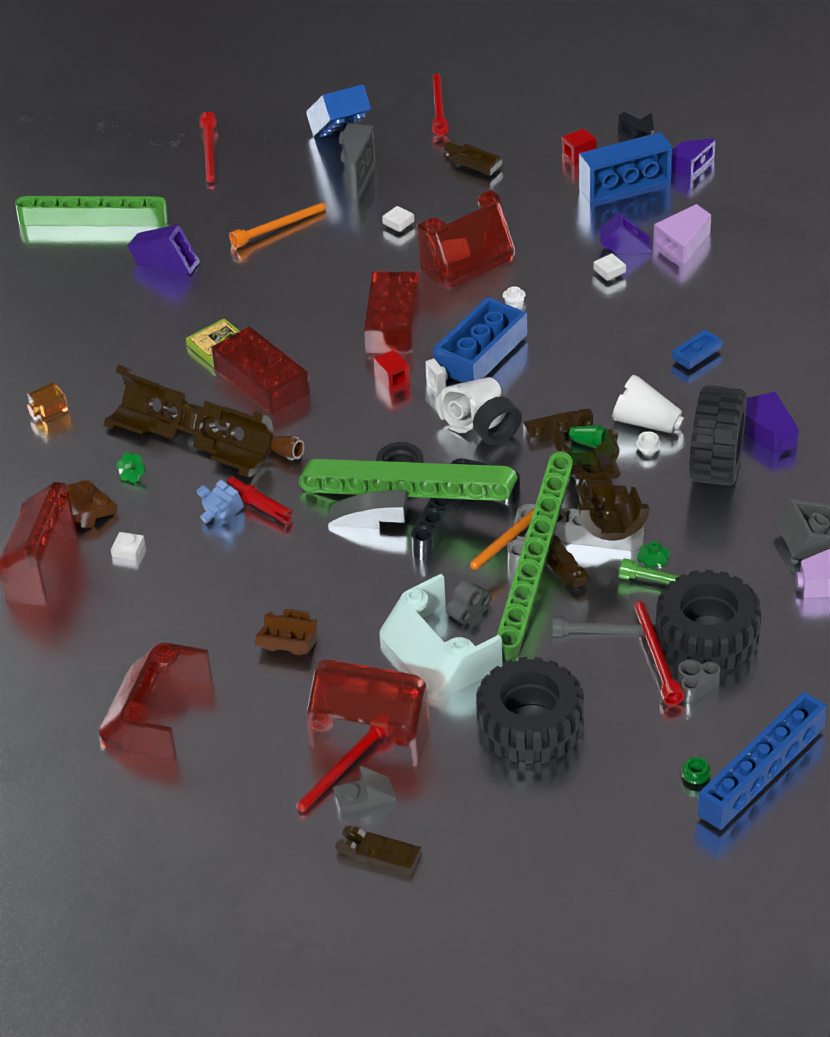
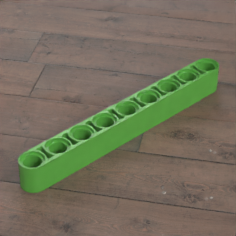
(419, 479)
(534, 564)

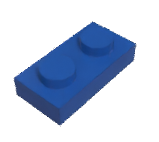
(697, 349)

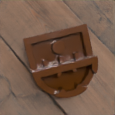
(89, 503)
(289, 632)

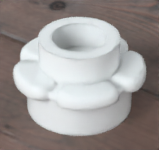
(514, 296)
(648, 442)

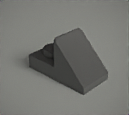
(369, 792)

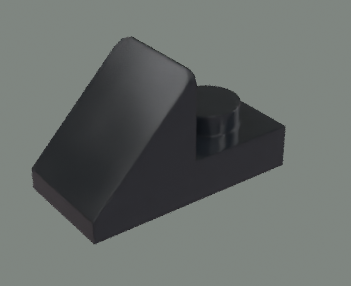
(633, 127)

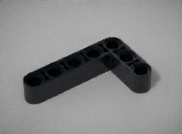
(439, 516)

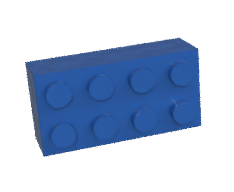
(338, 109)
(625, 167)
(481, 340)

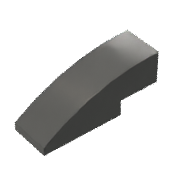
(369, 509)

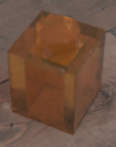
(47, 403)

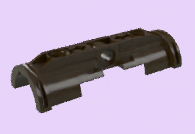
(138, 415)
(605, 508)

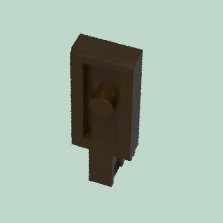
(472, 157)
(541, 429)
(565, 565)

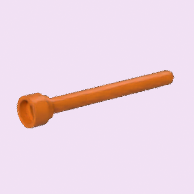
(241, 237)
(502, 541)

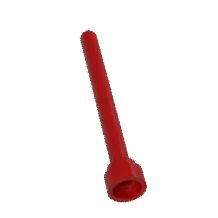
(208, 123)
(440, 124)
(671, 690)
(373, 733)

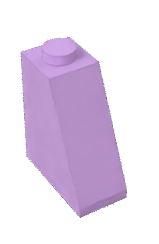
(683, 232)
(815, 576)

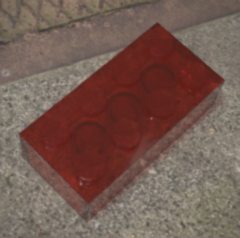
(392, 312)
(260, 370)

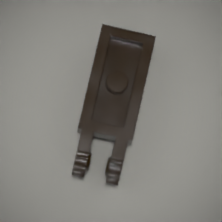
(379, 850)

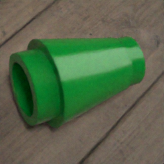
(588, 435)

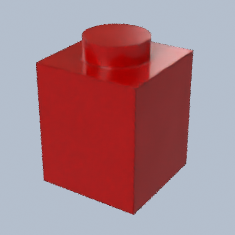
(576, 143)
(391, 370)

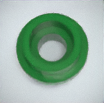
(696, 770)

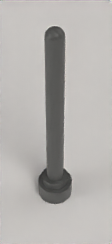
(563, 627)

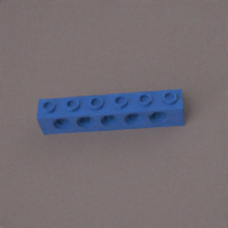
(761, 760)

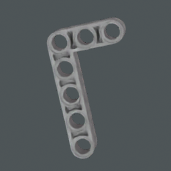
(570, 531)

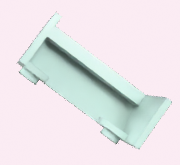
(421, 652)

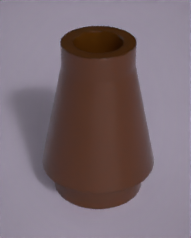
(288, 446)

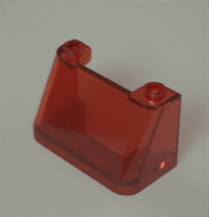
(467, 245)

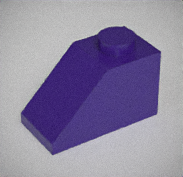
(692, 156)
(624, 237)

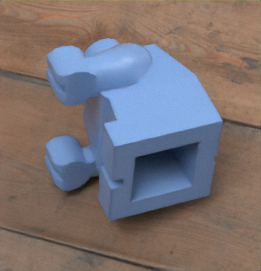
(219, 503)

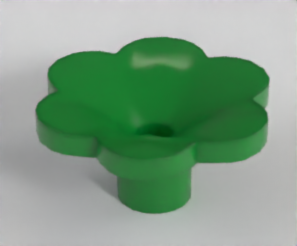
(130, 467)
(653, 554)

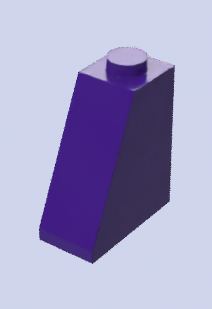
(164, 249)
(770, 423)

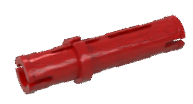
(250, 495)

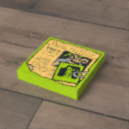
(203, 340)

